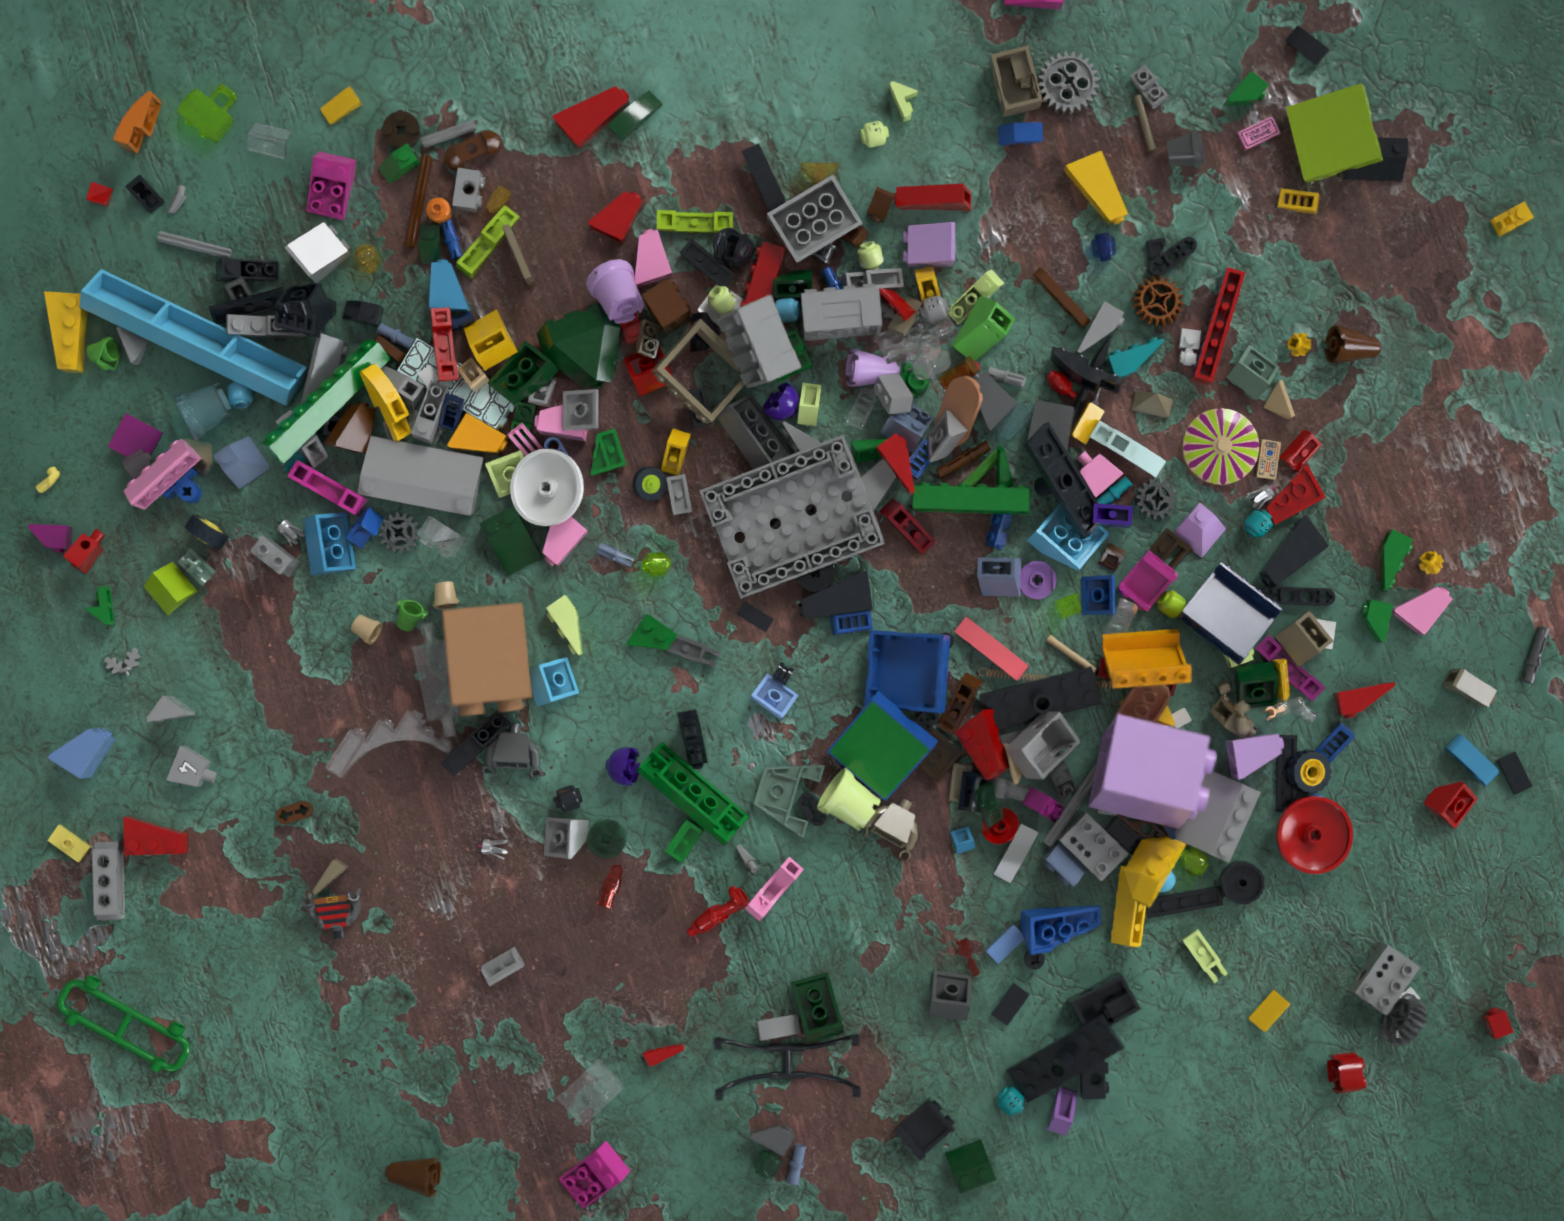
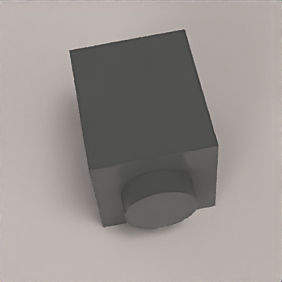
(137, 462)

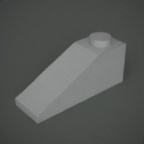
(1104, 323)

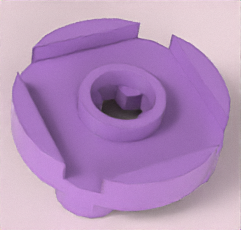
(1043, 571)

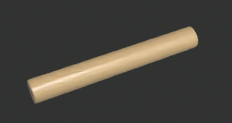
(1069, 653)

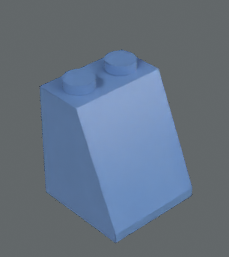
(84, 752)

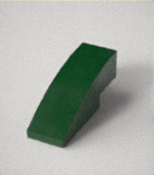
(634, 116)

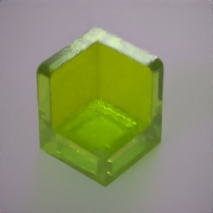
(1068, 605)

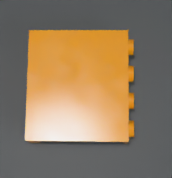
(1145, 658)

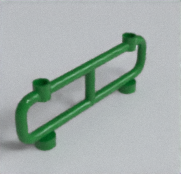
(91, 986)

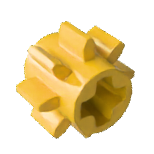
(1299, 344)
(1431, 562)

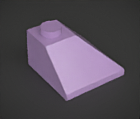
(1200, 529)

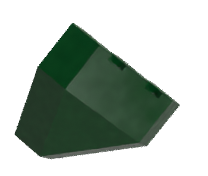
(582, 345)

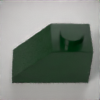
(792, 284)

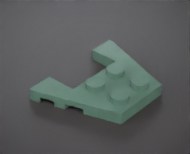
(778, 792)

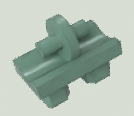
(196, 567)

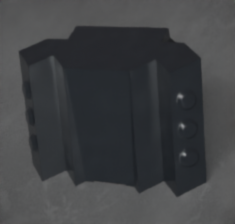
(304, 309)

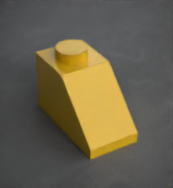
(927, 282)
(675, 452)

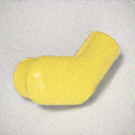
(49, 481)

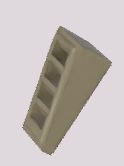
(334, 870)

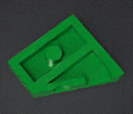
(607, 453)
(652, 635)

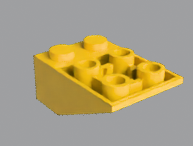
(489, 340)

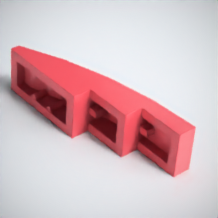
(991, 649)

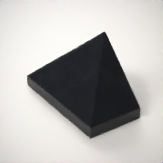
(697, 343)

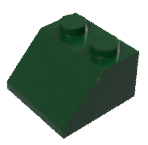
(1256, 684)
(970, 1166)

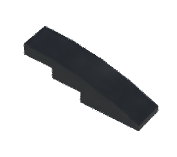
(763, 177)

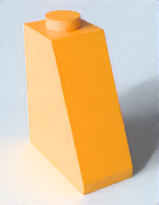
(477, 437)

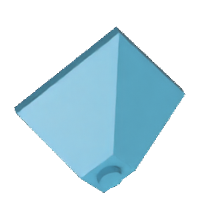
(1061, 542)

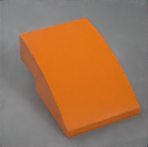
(138, 122)

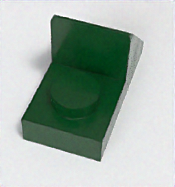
(430, 243)

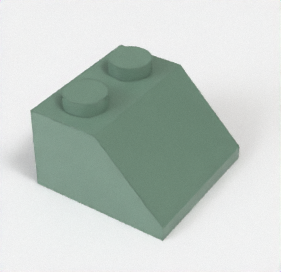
(1253, 372)

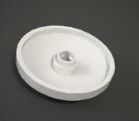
(546, 487)

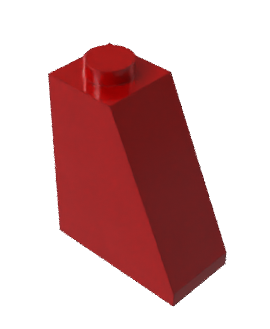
(618, 217)

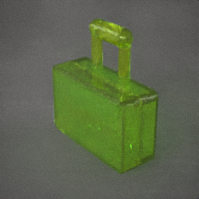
(206, 115)

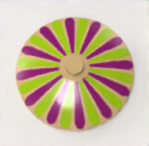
(1220, 446)

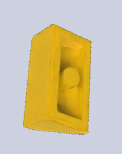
(1086, 422)
(1283, 682)
(1269, 1011)

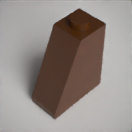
(353, 429)

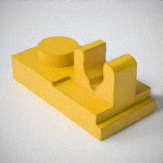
(1511, 219)

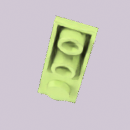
(984, 287)
(567, 619)

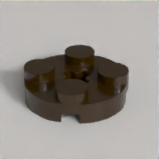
(401, 119)

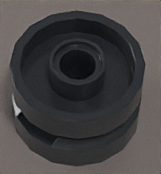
(1230, 879)

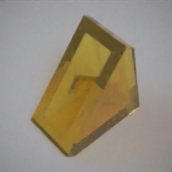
(819, 171)

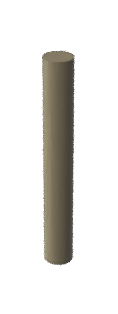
(1144, 122)

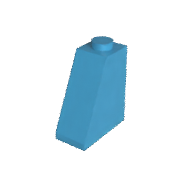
(445, 288)

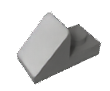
(543, 395)

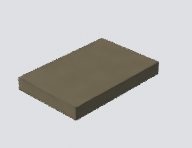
(518, 255)

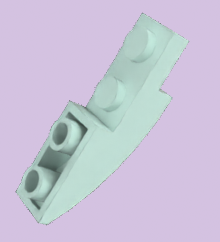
(1128, 448)

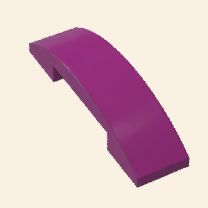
(1298, 677)

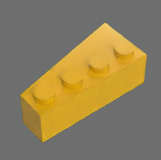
(68, 330)

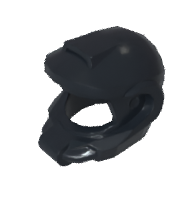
(738, 248)

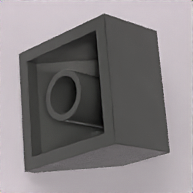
(950, 995)

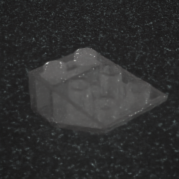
(590, 1092)

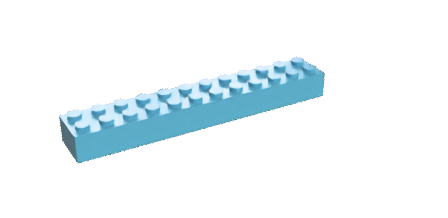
(192, 337)

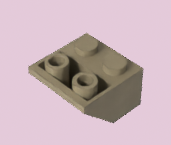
(1303, 638)

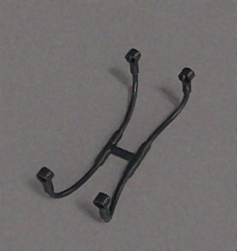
(787, 1073)

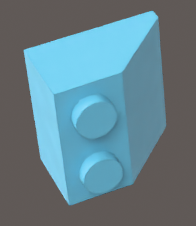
(552, 681)

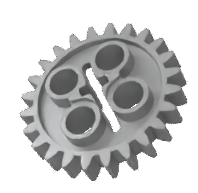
(1083, 73)

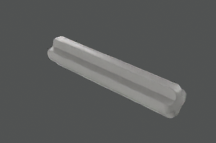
(449, 133)

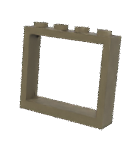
(678, 390)

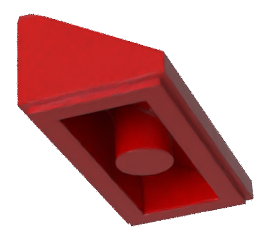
(897, 303)
(1300, 450)

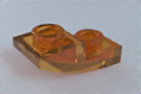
(964, 368)

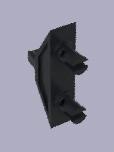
(692, 738)

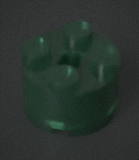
(616, 844)

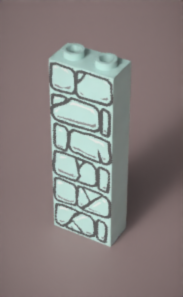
(483, 404)

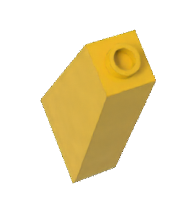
(1098, 186)

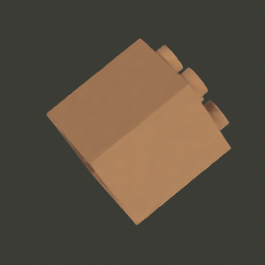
(486, 658)

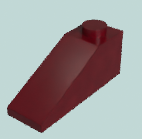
(907, 526)

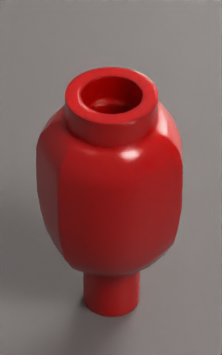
(1060, 384)

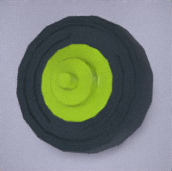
(649, 483)

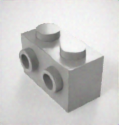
(893, 393)

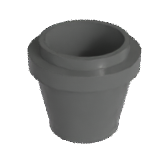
(1186, 150)

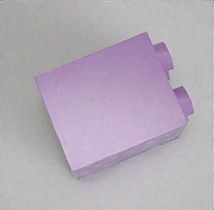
(1151, 772)

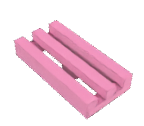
(530, 435)

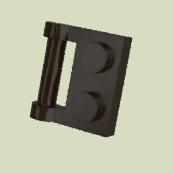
(1166, 544)

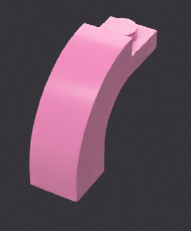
(774, 888)

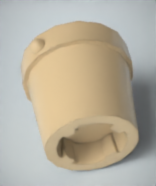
(444, 595)
(367, 629)

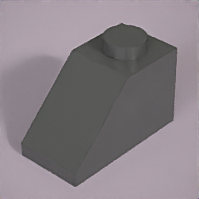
(774, 1137)

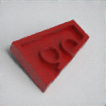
(1296, 496)

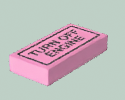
(1258, 133)

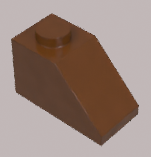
(880, 205)

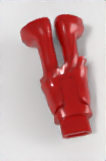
(718, 913)

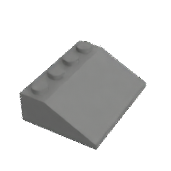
(814, 219)
(1224, 818)

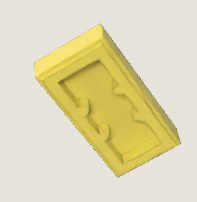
(69, 843)

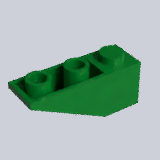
(1391, 554)

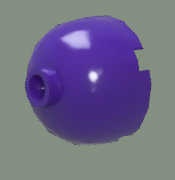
(782, 403)
(623, 766)

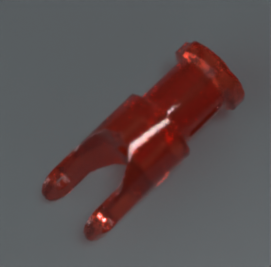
(611, 887)

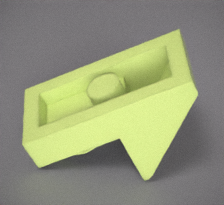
(901, 95)

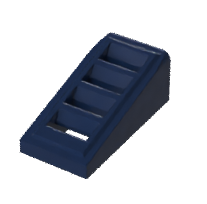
(449, 423)

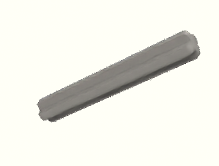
(194, 245)

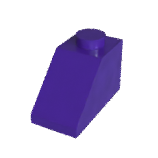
(1112, 515)

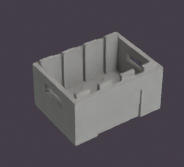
(841, 312)
(758, 342)

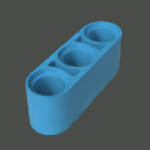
(1472, 760)

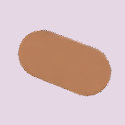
(963, 401)
(1145, 702)

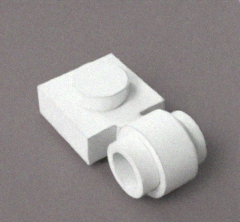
(1189, 341)

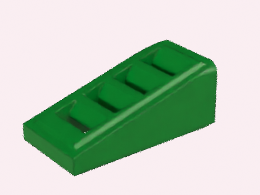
(864, 449)
(1003, 472)

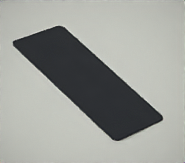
(755, 616)

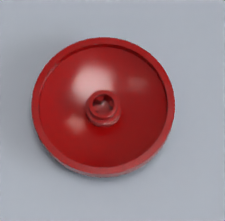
(1314, 834)

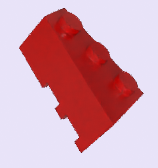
(983, 744)
(152, 839)

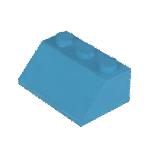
(327, 545)

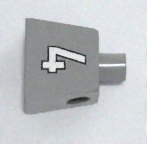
(191, 768)

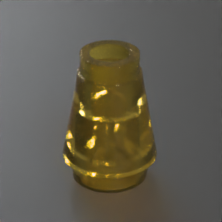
(498, 198)

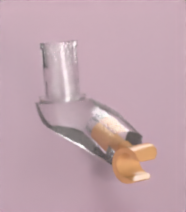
(1291, 705)

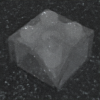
(439, 535)

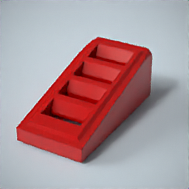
(660, 1054)

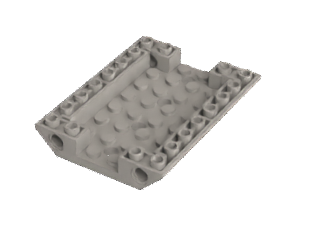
(784, 492)

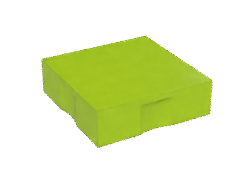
(1334, 133)

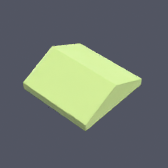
(502, 471)

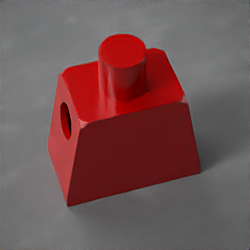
(80, 556)

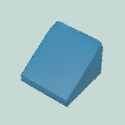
(963, 839)

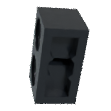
(968, 797)

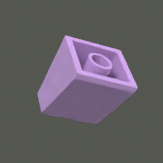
(930, 245)
(1251, 753)

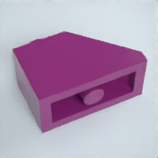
(53, 536)

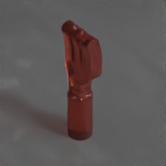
(966, 950)

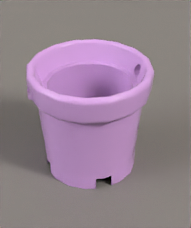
(616, 290)

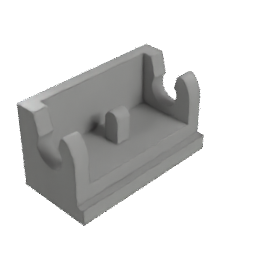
(502, 966)

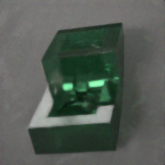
(989, 806)

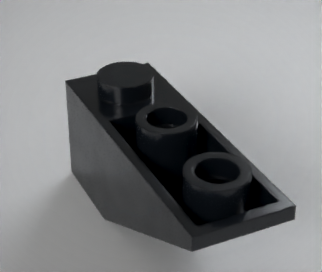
(251, 270)

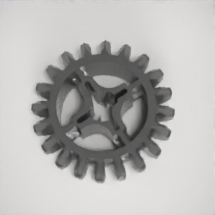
(1404, 1021)

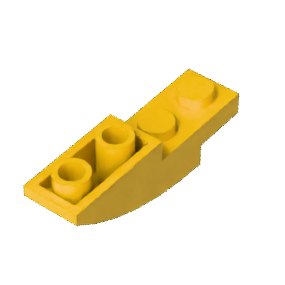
(389, 401)

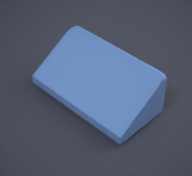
(1005, 943)

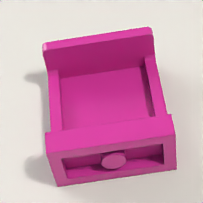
(1147, 581)

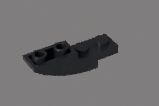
(1077, 369)
(475, 743)

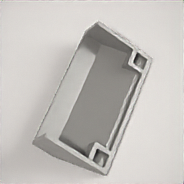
(421, 475)

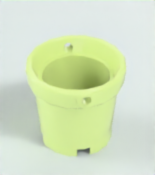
(848, 800)

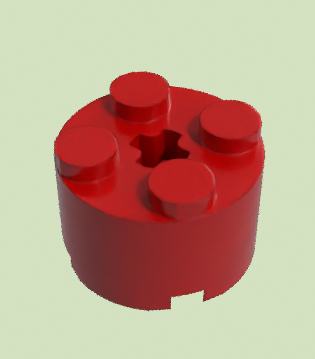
(1346, 1072)

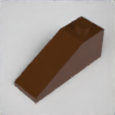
(960, 703)

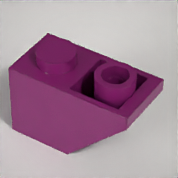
(1043, 804)

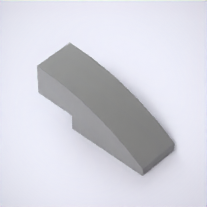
(883, 278)
(1015, 853)

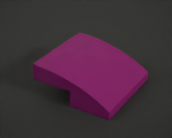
(133, 435)

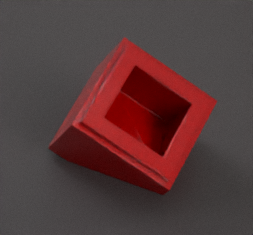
(99, 194)

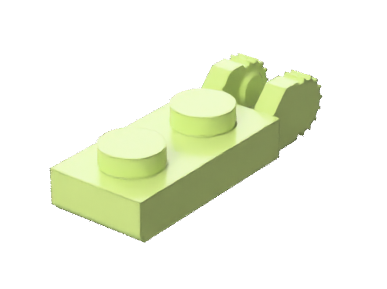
(1203, 954)

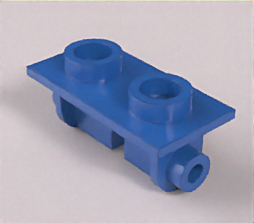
(995, 537)

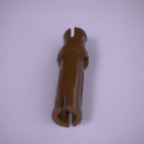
(963, 459)

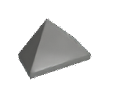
(133, 344)

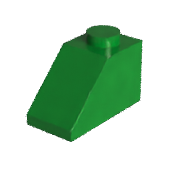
(1248, 91)
(399, 163)
(1377, 618)

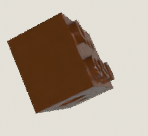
(667, 306)

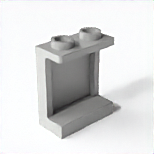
(275, 556)

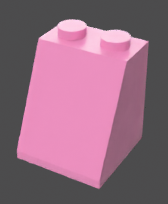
(550, 423)

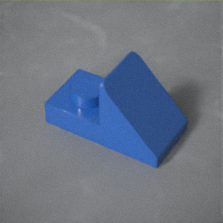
(364, 527)

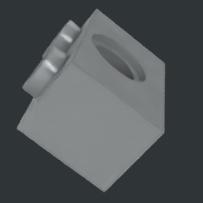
(464, 179)

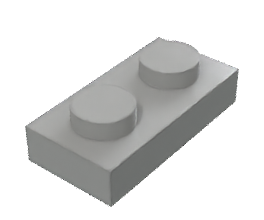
(679, 494)

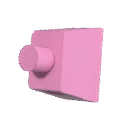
(1098, 472)

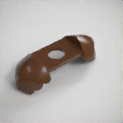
(486, 142)

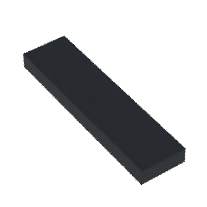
(247, 305)
(1284, 791)
(1185, 901)

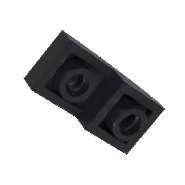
(1307, 45)

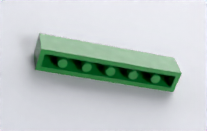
(971, 499)

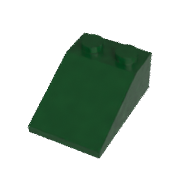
(523, 374)
(510, 540)
(817, 1007)

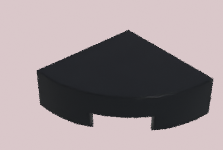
(1155, 247)

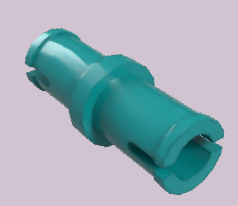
(1115, 491)

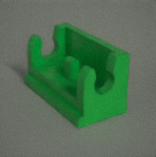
(684, 840)

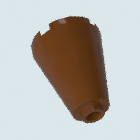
(1350, 345)
(416, 1175)

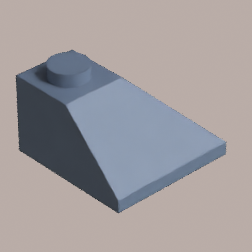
(242, 462)

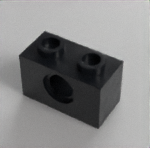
(1098, 1089)

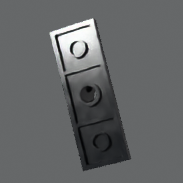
(1061, 479)
(1062, 694)
(1065, 1058)

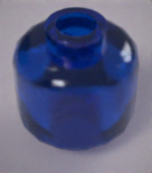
(1103, 246)

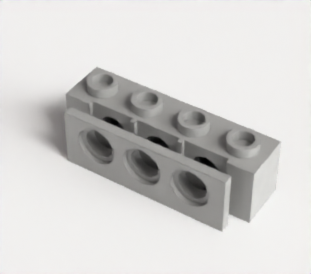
(115, 873)

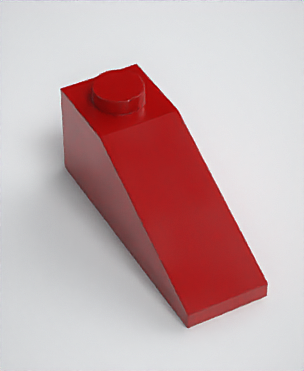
(897, 458)
(1358, 699)

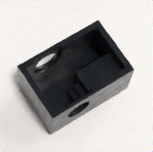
(1107, 997)

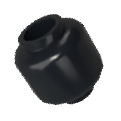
(568, 798)

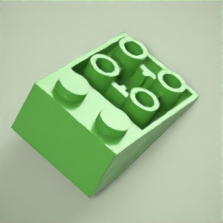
(983, 328)

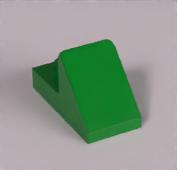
(104, 611)

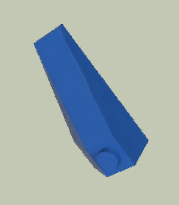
(1056, 925)

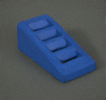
(915, 474)
(835, 623)
(1350, 735)

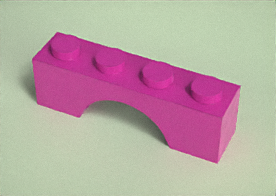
(327, 488)

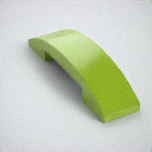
(693, 222)

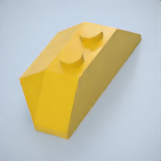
(1151, 867)

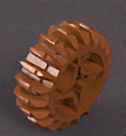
(1161, 308)

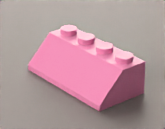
(161, 475)

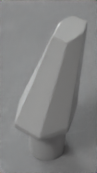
(177, 200)
(747, 859)

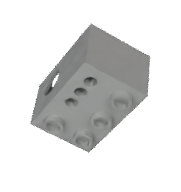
(1040, 742)
(1092, 846)
(1385, 978)

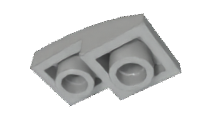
(1148, 87)
(778, 1027)

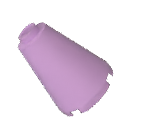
(865, 368)

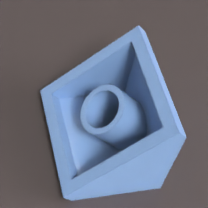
(774, 696)

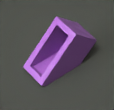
(1062, 1111)

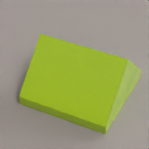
(169, 587)

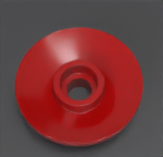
(1009, 821)

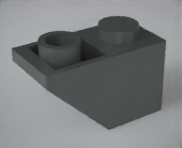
(1062, 779)

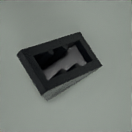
(145, 193)

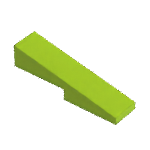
(486, 243)

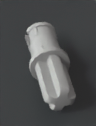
(1006, 377)

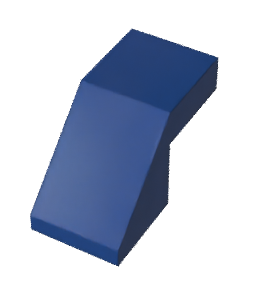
(1023, 133)

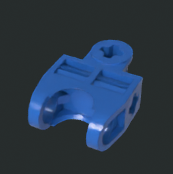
(182, 485)

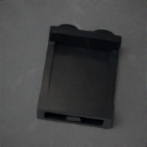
(924, 1128)

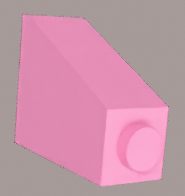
(651, 259)
(562, 540)
(1423, 609)

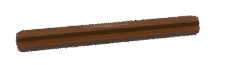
(418, 201)

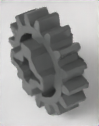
(1147, 498)
(405, 526)

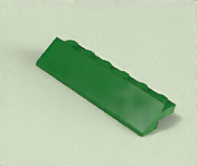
(692, 793)

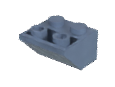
(909, 424)
(999, 576)
(1062, 861)

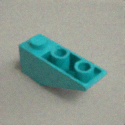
(1128, 361)

